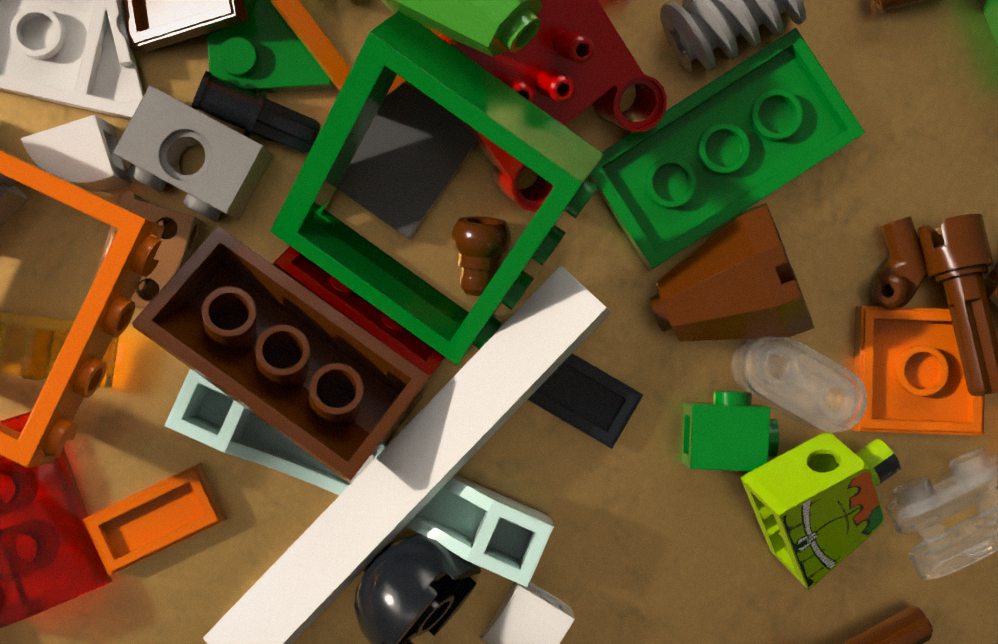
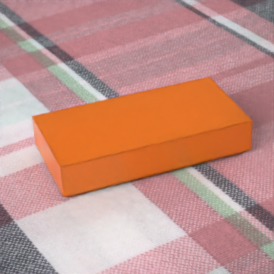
(155, 519)

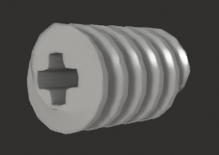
(708, 24)

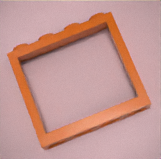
(102, 316)

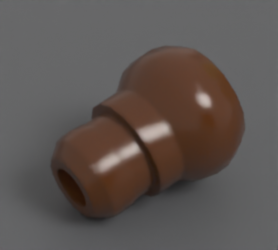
(480, 250)

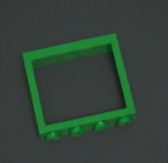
(484, 104)

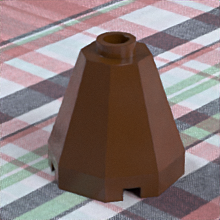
(734, 286)

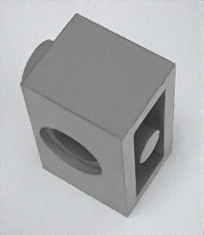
(165, 129)

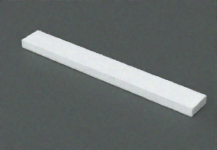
(415, 465)

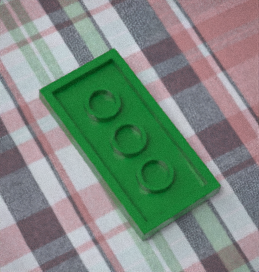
(724, 149)

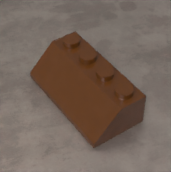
(283, 354)

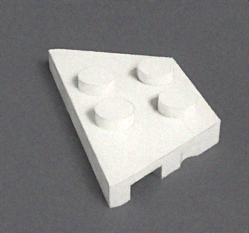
(69, 54)

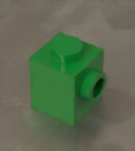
(728, 433)

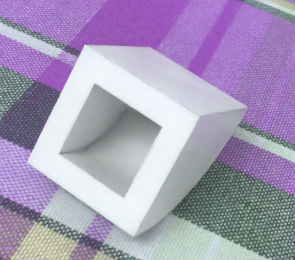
(80, 154)
(528, 617)

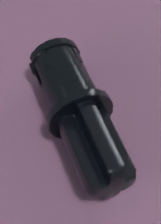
(256, 114)

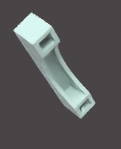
(460, 516)

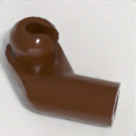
(904, 267)

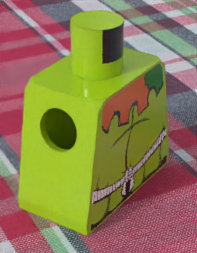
(819, 502)

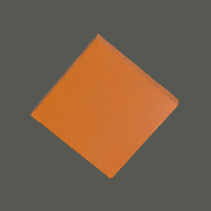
(913, 373)

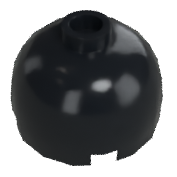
(411, 590)

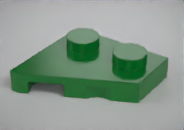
(264, 54)

